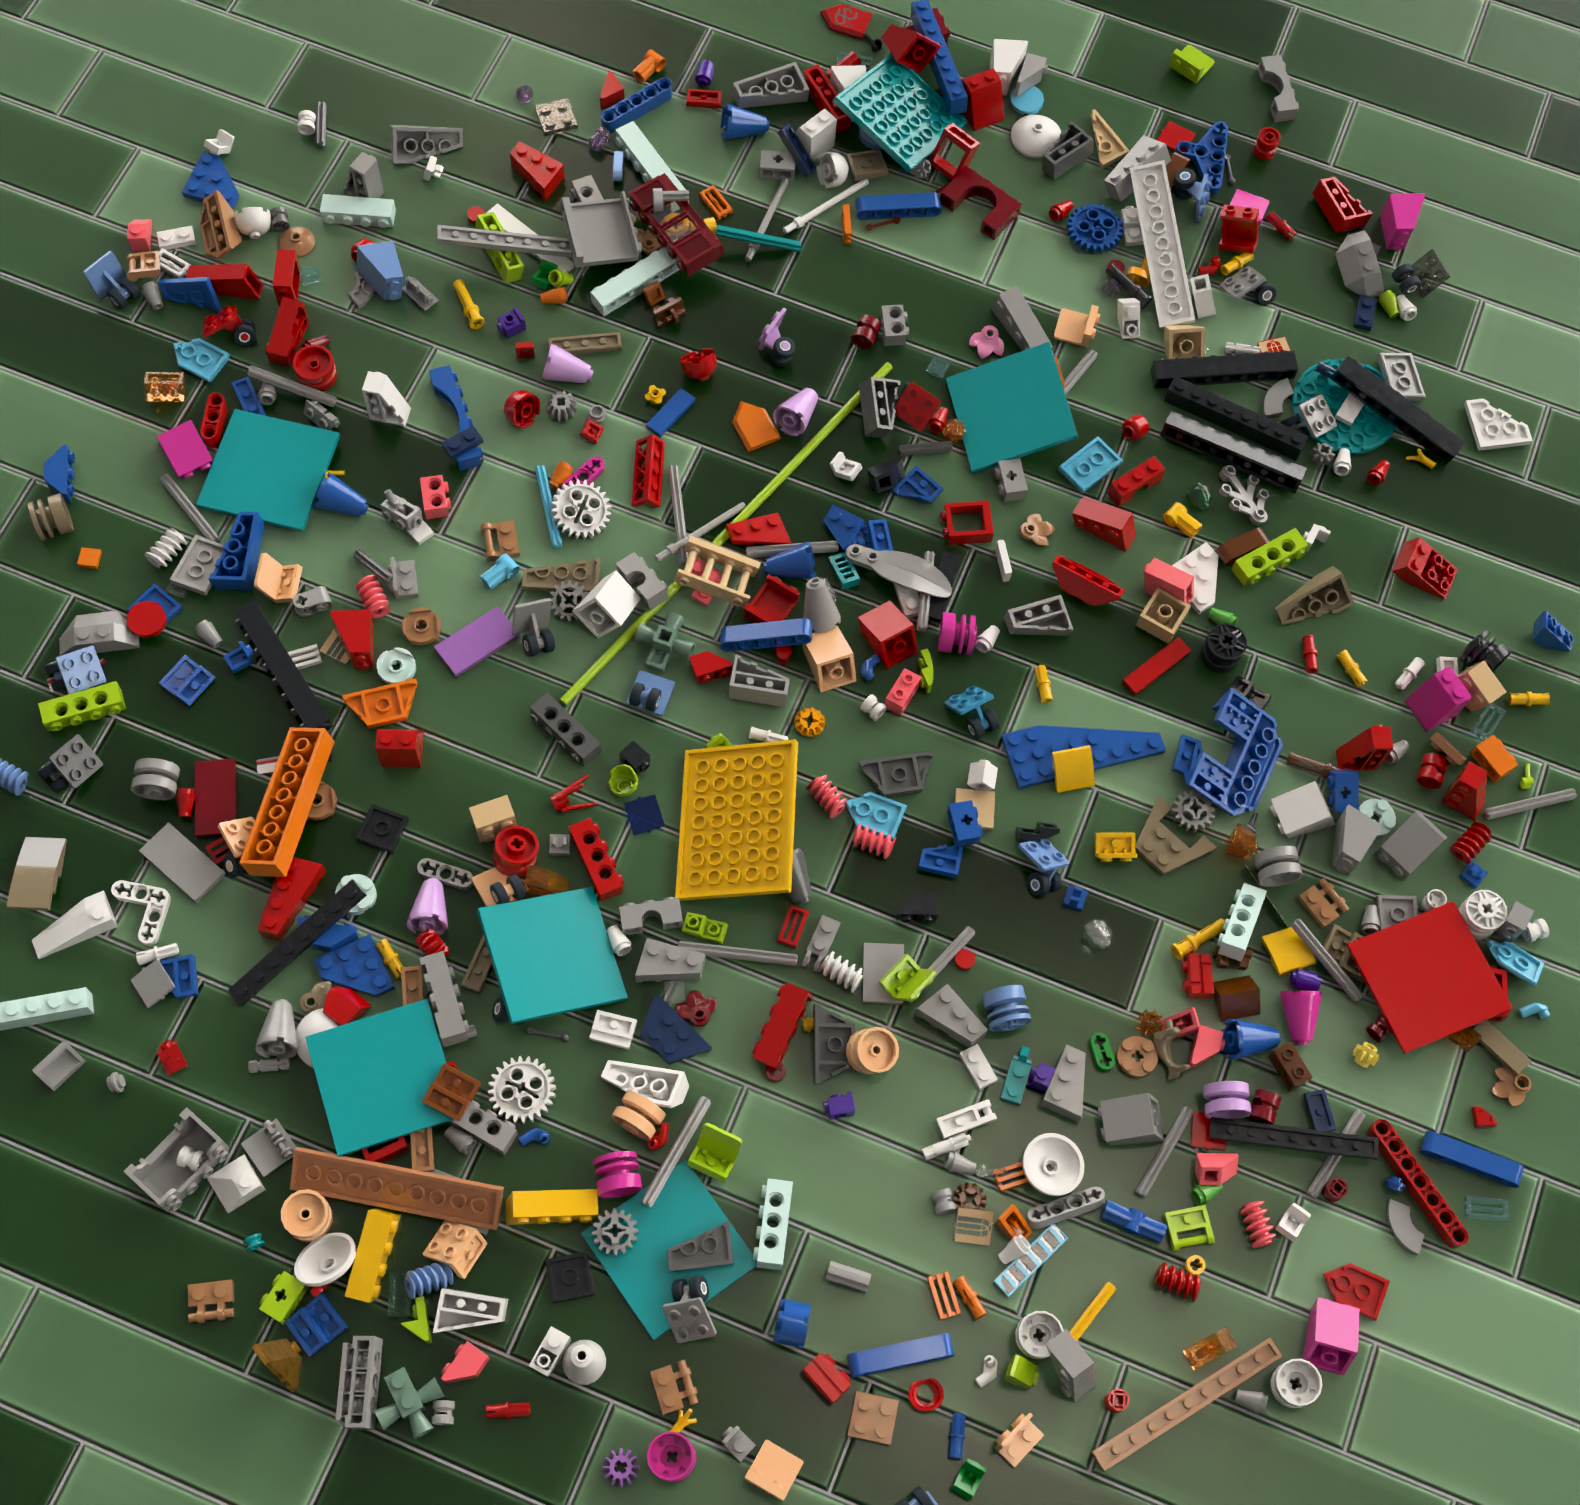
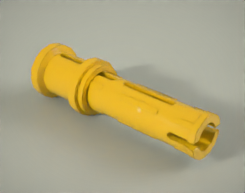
(471, 310)
(1191, 942)

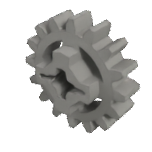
(562, 606)
(1187, 816)
(624, 1232)

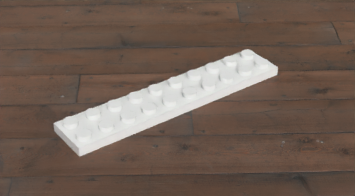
(1162, 244)

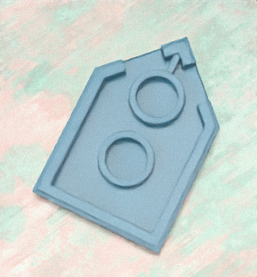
(201, 358)
(877, 813)
(1516, 961)

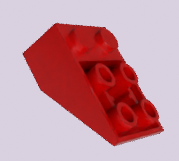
(1424, 568)

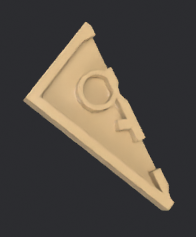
(1108, 144)

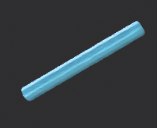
(547, 500)

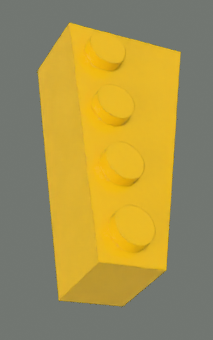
(372, 1255)

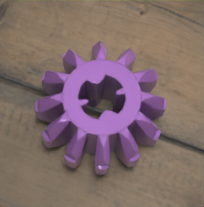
(618, 1475)

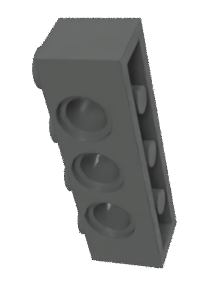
(549, 706)

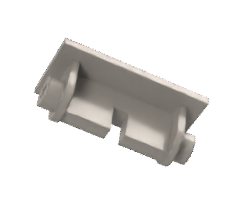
(419, 293)
(316, 413)

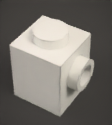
(982, 775)

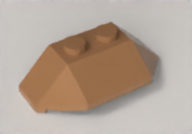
(218, 226)

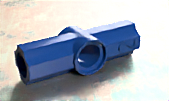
(1134, 1221)

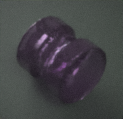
(601, 137)

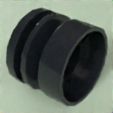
(1223, 648)
(1482, 650)

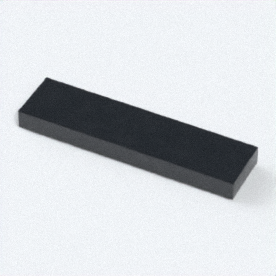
(949, 567)

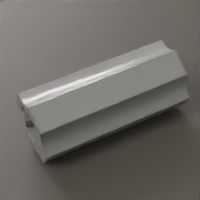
(848, 1276)

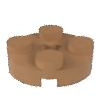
(428, 634)
(326, 806)
(1128, 1064)

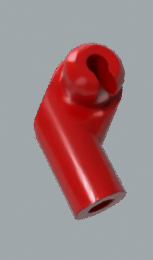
(660, 1137)

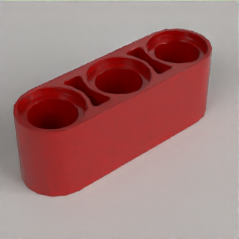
(211, 413)

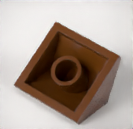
(1237, 998)

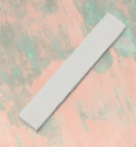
(513, 225)

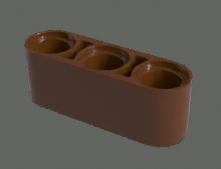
(1177, 162)
(1241, 546)

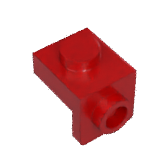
(171, 1056)

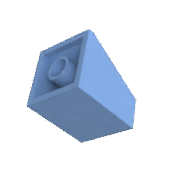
(381, 269)

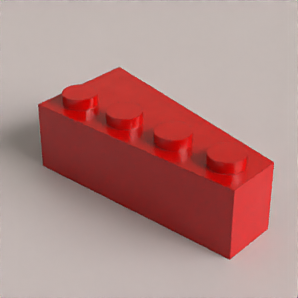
(289, 897)

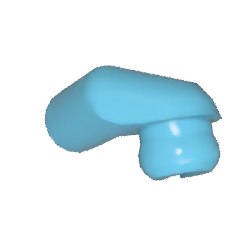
(1535, 1008)

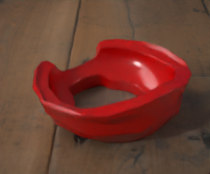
(937, 1390)

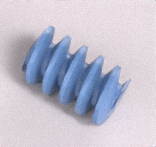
(12, 778)
(426, 1278)

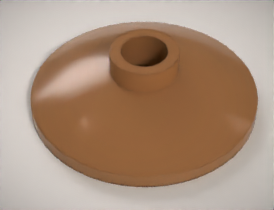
(302, 245)

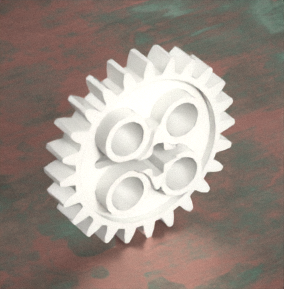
(597, 516)
(512, 1106)

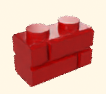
(1198, 976)
(826, 1377)

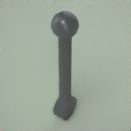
(1227, 159)
(531, 1031)

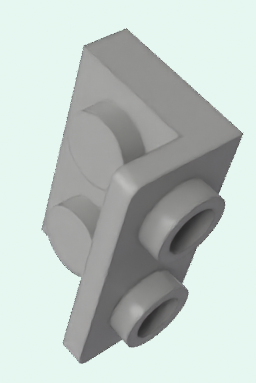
(404, 579)

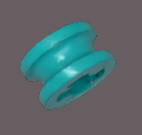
(254, 1242)

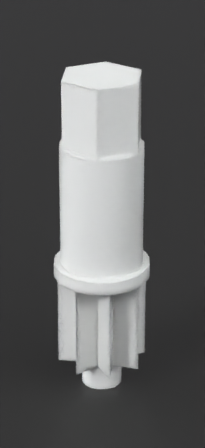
(950, 1144)

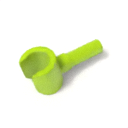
(1527, 781)

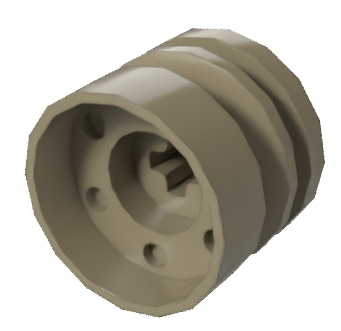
(50, 517)

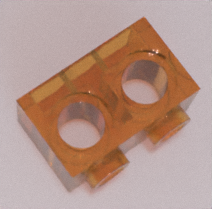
(164, 386)

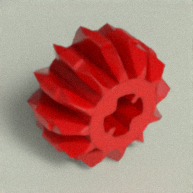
(431, 943)

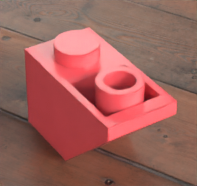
(1215, 1167)
(466, 1365)

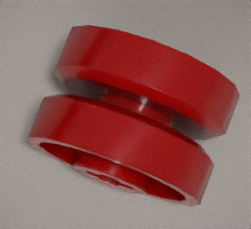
(315, 367)
(515, 850)

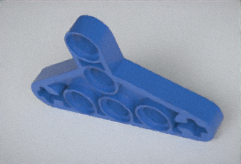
(1208, 148)

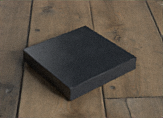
(382, 829)
(570, 1277)

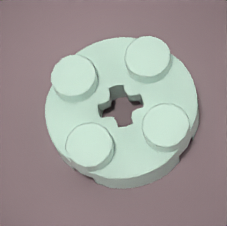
(392, 657)
(1383, 811)
(367, 886)

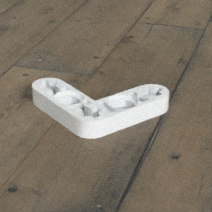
(152, 907)

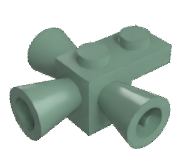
(664, 642)
(408, 1402)

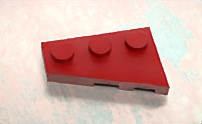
(761, 530)

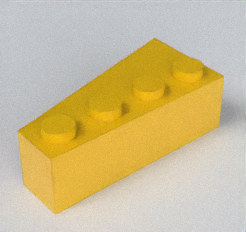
(551, 1206)

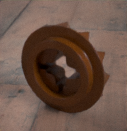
(970, 1189)

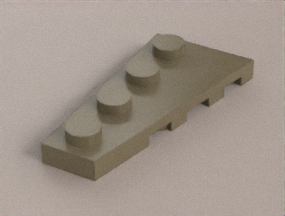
(546, 577)

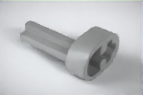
(660, 196)

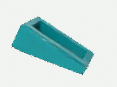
(848, 582)

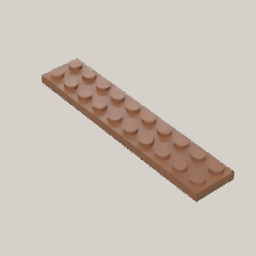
(397, 1188)

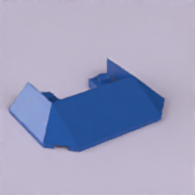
(1251, 756)

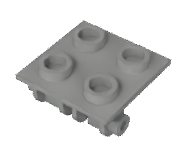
(269, 1147)

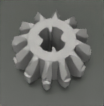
(561, 406)

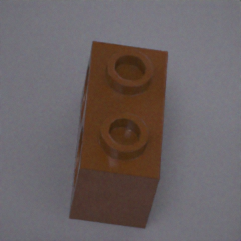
(1290, 1066)

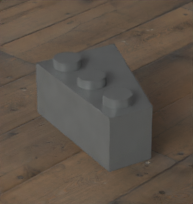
(1068, 151)

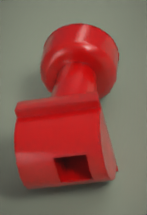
(783, 654)

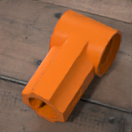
(651, 62)

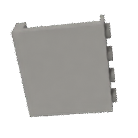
(601, 231)

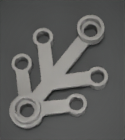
(1256, 512)

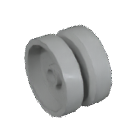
(155, 779)
(1278, 866)

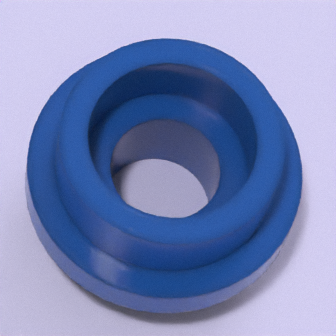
(1395, 1183)

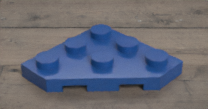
(208, 177)
(356, 967)

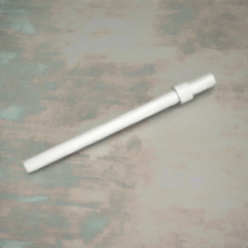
(800, 221)

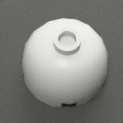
(832, 169)
(253, 221)

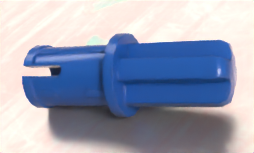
(957, 1435)

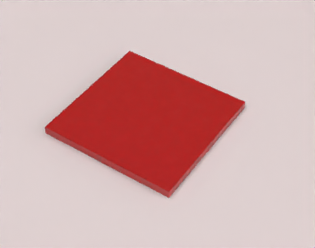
(1428, 977)

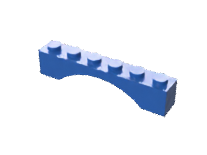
(445, 387)

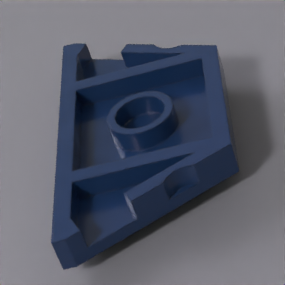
(670, 1033)

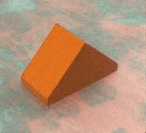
(1013, 1223)

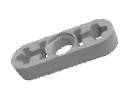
(461, 873)

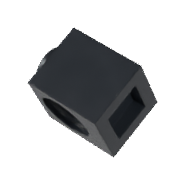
(635, 757)

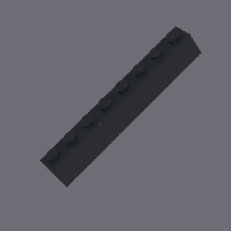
(1226, 368)
(1397, 410)
(1235, 418)
(1233, 452)
(282, 666)

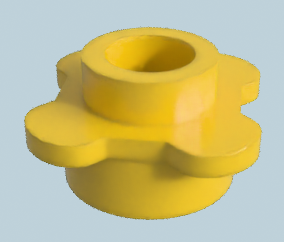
(655, 399)

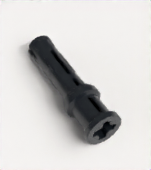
(1134, 291)

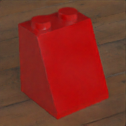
(910, 47)
(984, 99)
(356, 634)
(889, 634)
(399, 747)

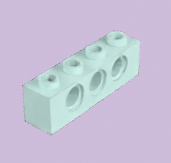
(1242, 921)
(780, 1191)

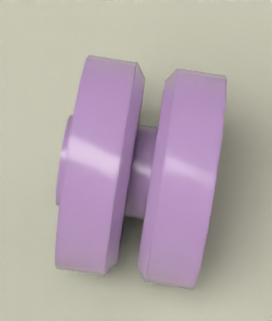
(1227, 1100)

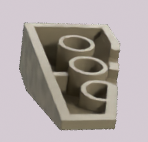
(1320, 595)

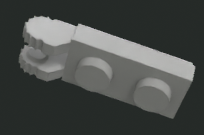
(821, 941)

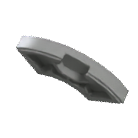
(362, 292)
(1275, 397)
(1402, 1227)

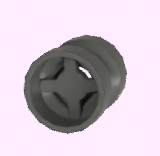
(279, 219)

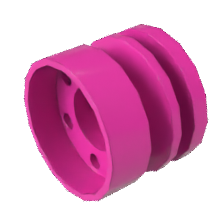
(957, 633)
(616, 1171)
(659, 1453)

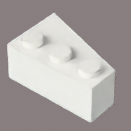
(384, 400)
(467, 1309)

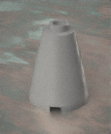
(820, 606)
(278, 1032)

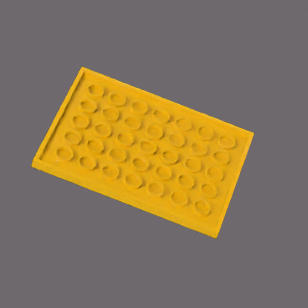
(737, 821)

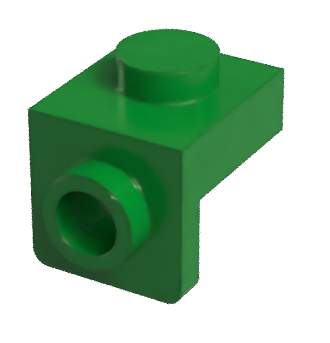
(540, 278)
(968, 1478)

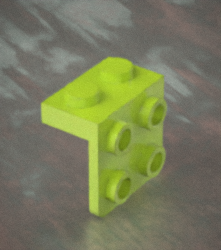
(1191, 63)
(906, 979)
(715, 1152)

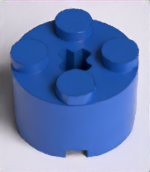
(792, 1323)

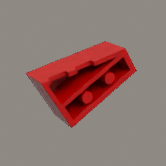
(1366, 750)
(1467, 791)

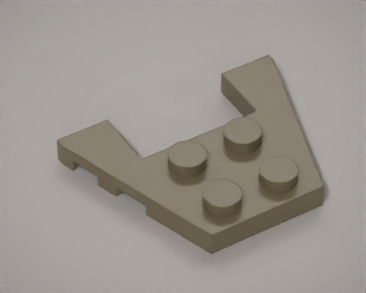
(1164, 849)

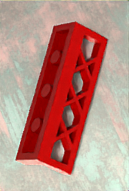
(651, 470)

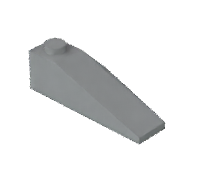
(420, 142)

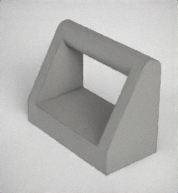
(58, 1065)

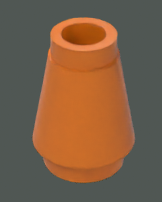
(554, 296)
(560, 474)

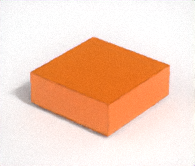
(89, 558)

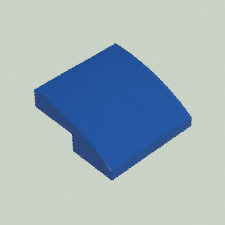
(874, 536)
(187, 680)
(316, 1325)

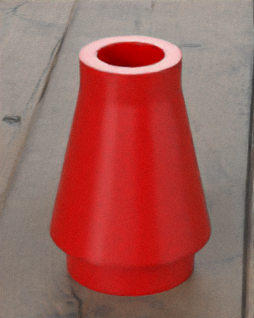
(1059, 211)
(938, 420)
(1378, 473)
(185, 800)

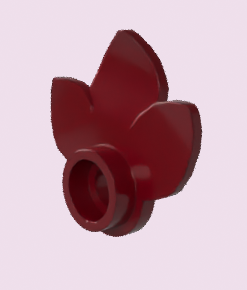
(696, 1006)

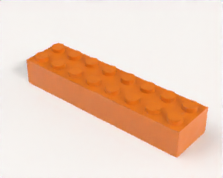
(287, 802)

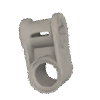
(313, 601)

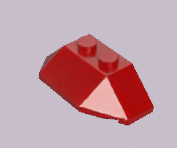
(1085, 583)

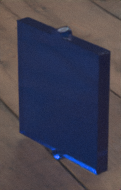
(644, 814)

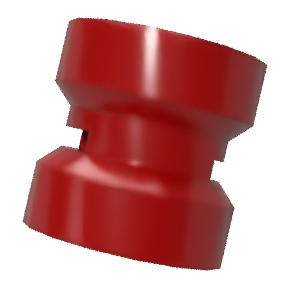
(1119, 1403)

